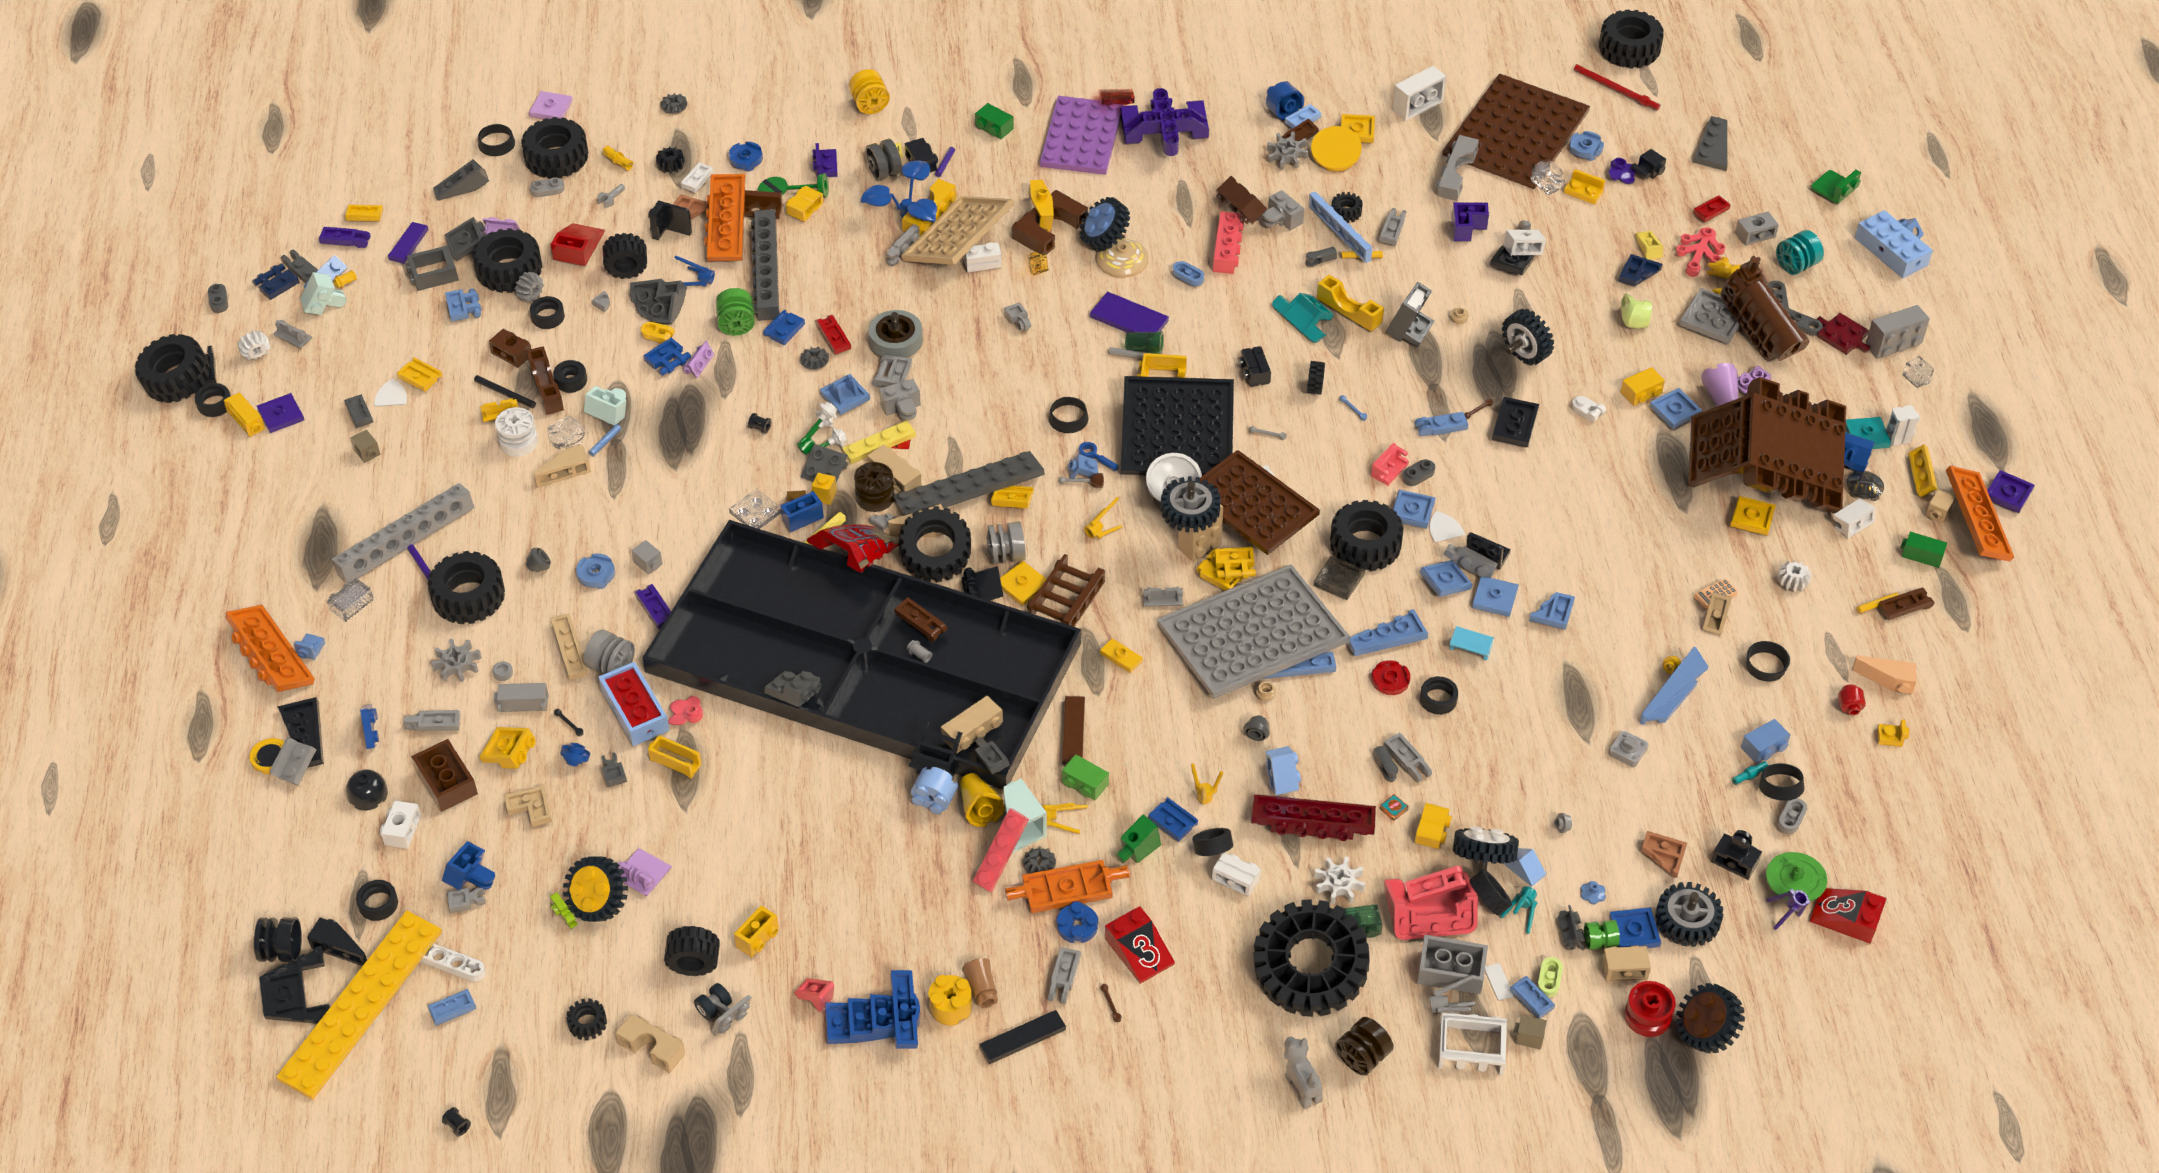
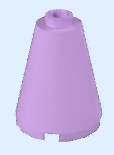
(1721, 383)

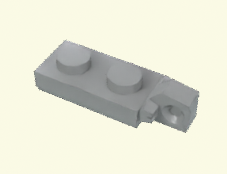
(1471, 560)
(433, 721)

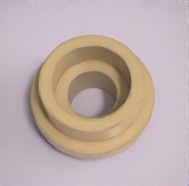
(1459, 315)
(1266, 690)

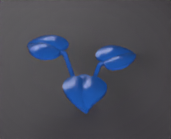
(923, 209)

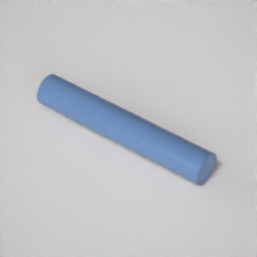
(598, 446)

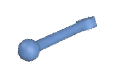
(1363, 416)

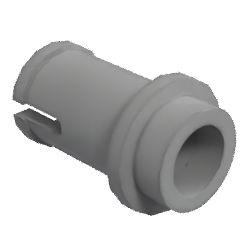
(915, 648)

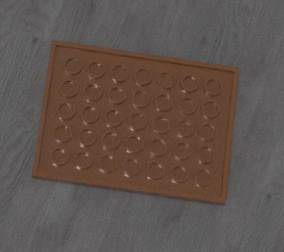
(1519, 128)

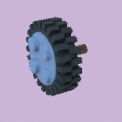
(1104, 224)

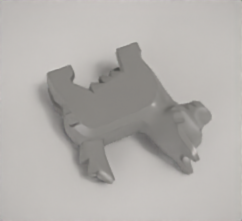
(1301, 1071)

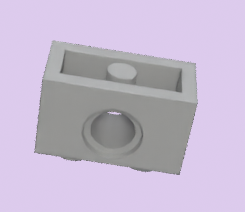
(1756, 228)

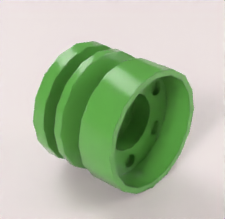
(735, 311)

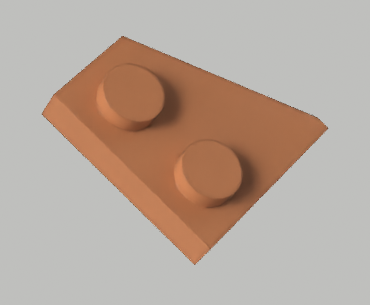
(694, 205)
(1664, 851)

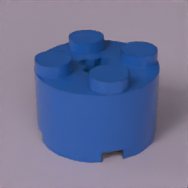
(1284, 99)

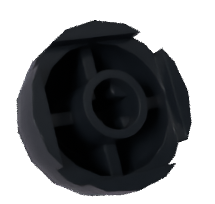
(366, 789)

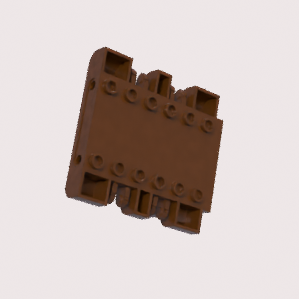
(1773, 444)

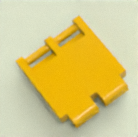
(1208, 572)

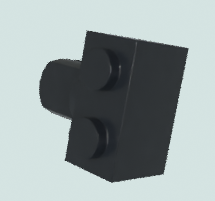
(1737, 854)

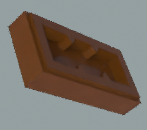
(1303, 130)

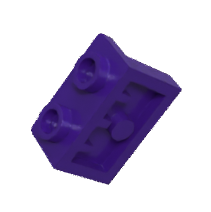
(825, 161)

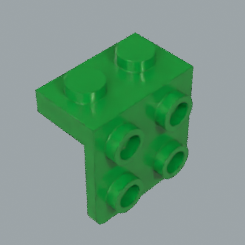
(1836, 186)

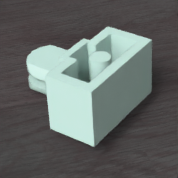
(320, 293)
(606, 404)

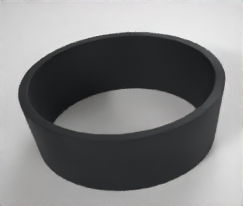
(496, 150)
(1068, 427)
(1772, 648)
(1782, 793)

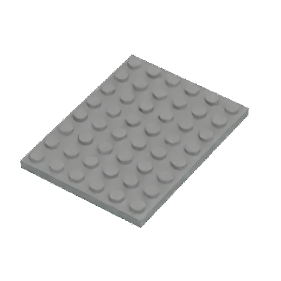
(1253, 631)

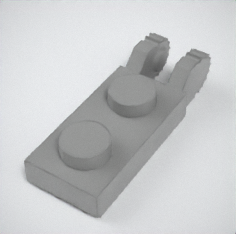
(1393, 227)
(902, 245)
(1407, 756)
(1064, 973)

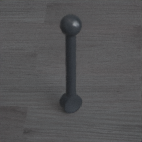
(579, 731)

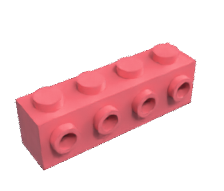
(1227, 242)

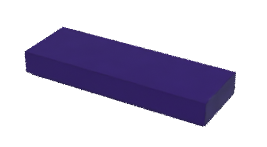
(408, 242)

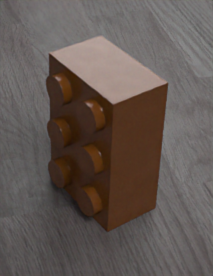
(444, 775)

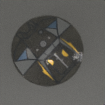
(1865, 485)

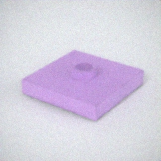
(550, 105)

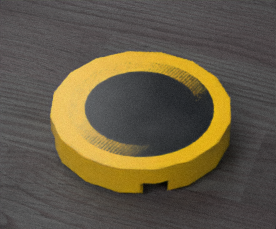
(265, 753)

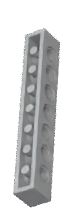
(403, 532)

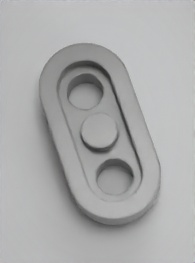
(547, 187)
(1791, 817)

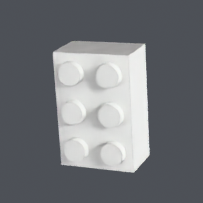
(1419, 93)

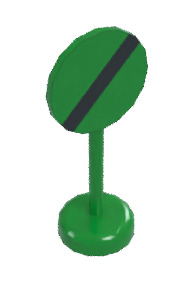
(780, 185)

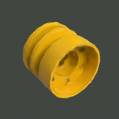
(869, 91)

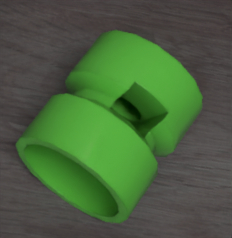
(1601, 934)

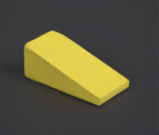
(1649, 245)

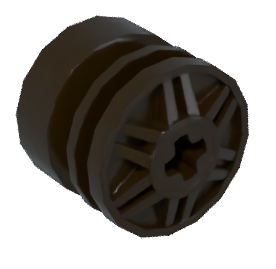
(874, 486)
(1364, 1046)

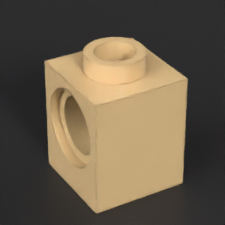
(1940, 506)

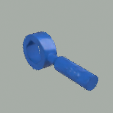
(1105, 461)

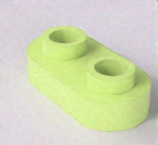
(1549, 978)

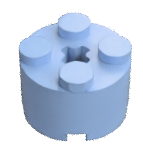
(933, 789)

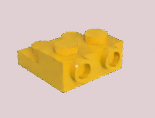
(508, 747)

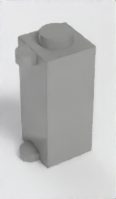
(521, 697)

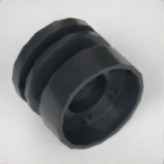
(277, 939)

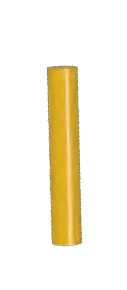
(1351, 254)
(1873, 604)

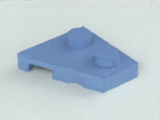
(1555, 611)

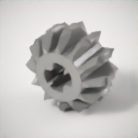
(529, 286)

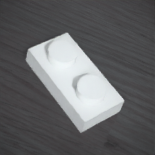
(697, 177)

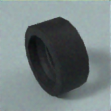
(551, 321)
(208, 391)
(1439, 683)
(1212, 841)
(383, 911)

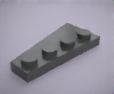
(1713, 146)

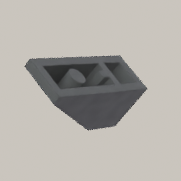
(463, 181)

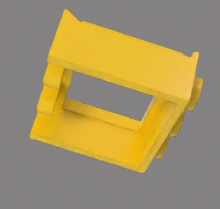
(1163, 362)

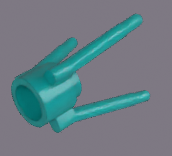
(1525, 899)

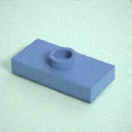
(1532, 997)
(451, 1007)

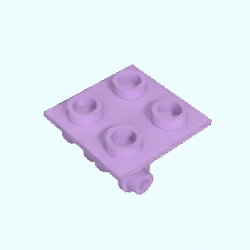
(643, 871)

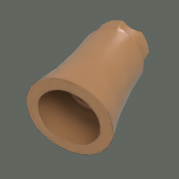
(981, 981)

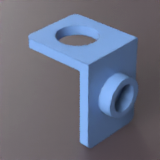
(1910, 224)

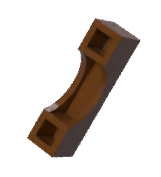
(544, 380)

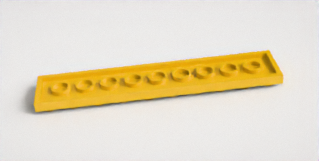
(359, 1005)

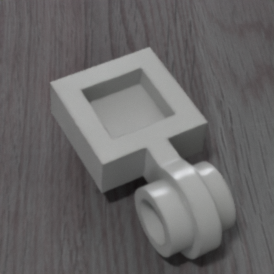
(1018, 314)

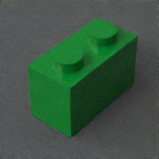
(994, 121)

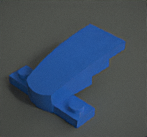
(878, 1016)

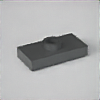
(358, 411)

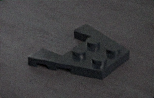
(285, 994)

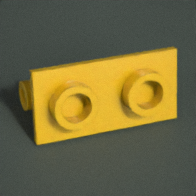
(492, 410)

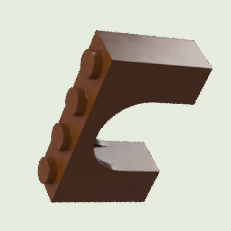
(1040, 240)

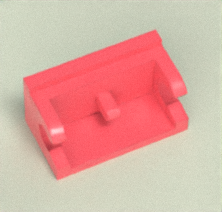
(1389, 464)

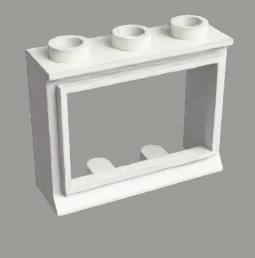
(1472, 1022)

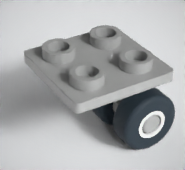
(719, 1002)

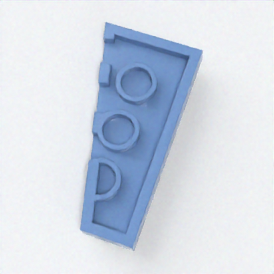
(1395, 633)

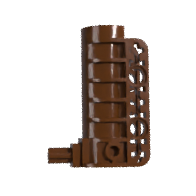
(1761, 313)

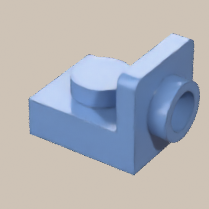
(309, 646)

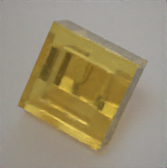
(1038, 263)

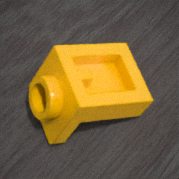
(1893, 734)

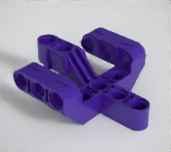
(1164, 121)

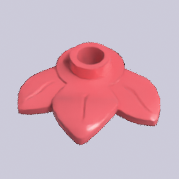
(686, 711)

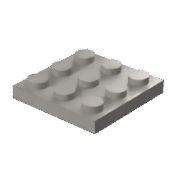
(1710, 317)

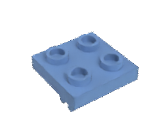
(845, 394)

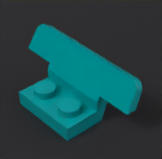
(1304, 314)

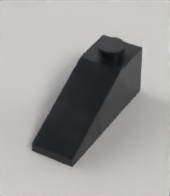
(335, 941)

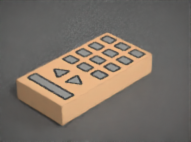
(1722, 587)

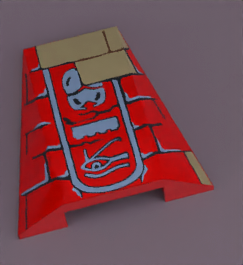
(861, 541)

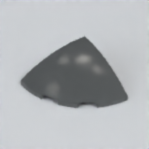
(658, 299)

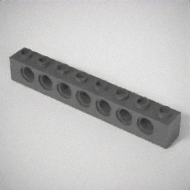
(766, 265)

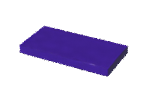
(1127, 315)

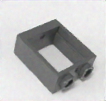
(435, 277)

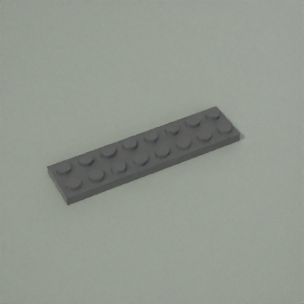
(971, 483)

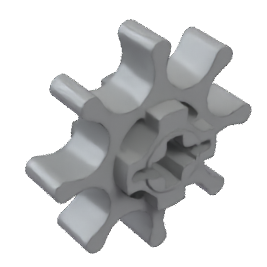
(1287, 150)
(448, 661)

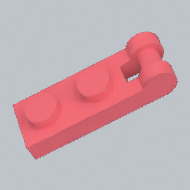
(1435, 884)

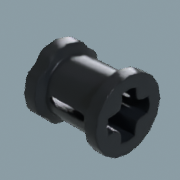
(755, 420)
(456, 1121)

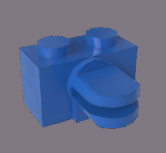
(467, 867)

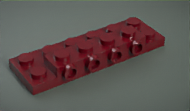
(1313, 817)

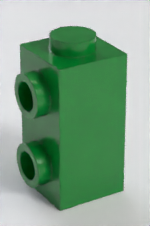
(1923, 549)

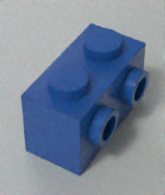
(802, 511)

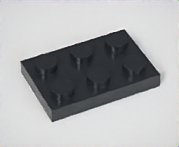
(1515, 421)

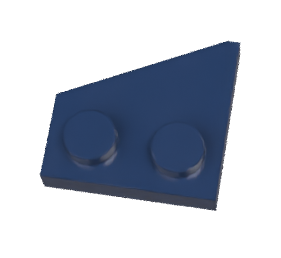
(1638, 270)

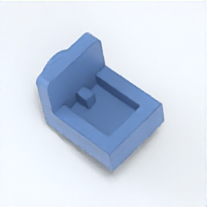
(1082, 465)

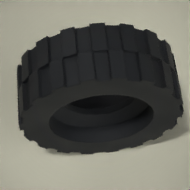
(1490, 892)

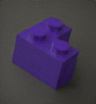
(1467, 217)

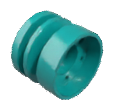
(1800, 252)

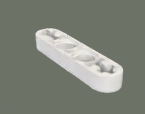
(451, 956)

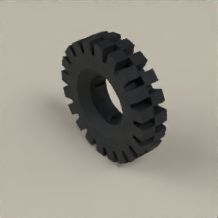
(1311, 991)

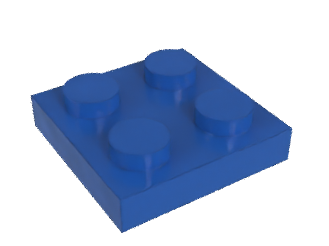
(1636, 928)

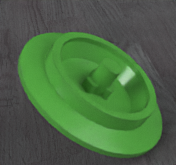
(1796, 872)

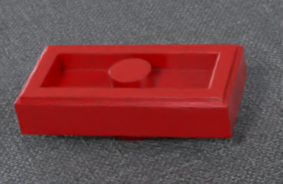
(1711, 208)

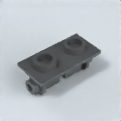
(1570, 921)

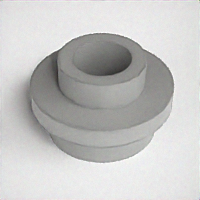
(1563, 823)

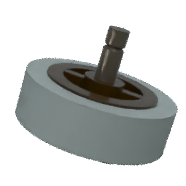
(895, 333)

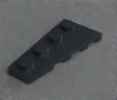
(304, 725)

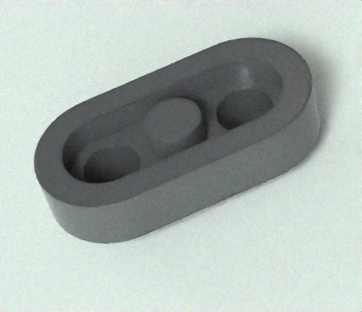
(218, 298)
(1421, 471)

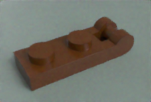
(1905, 603)
(920, 619)

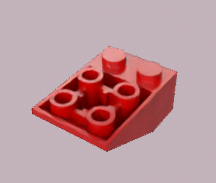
(576, 243)

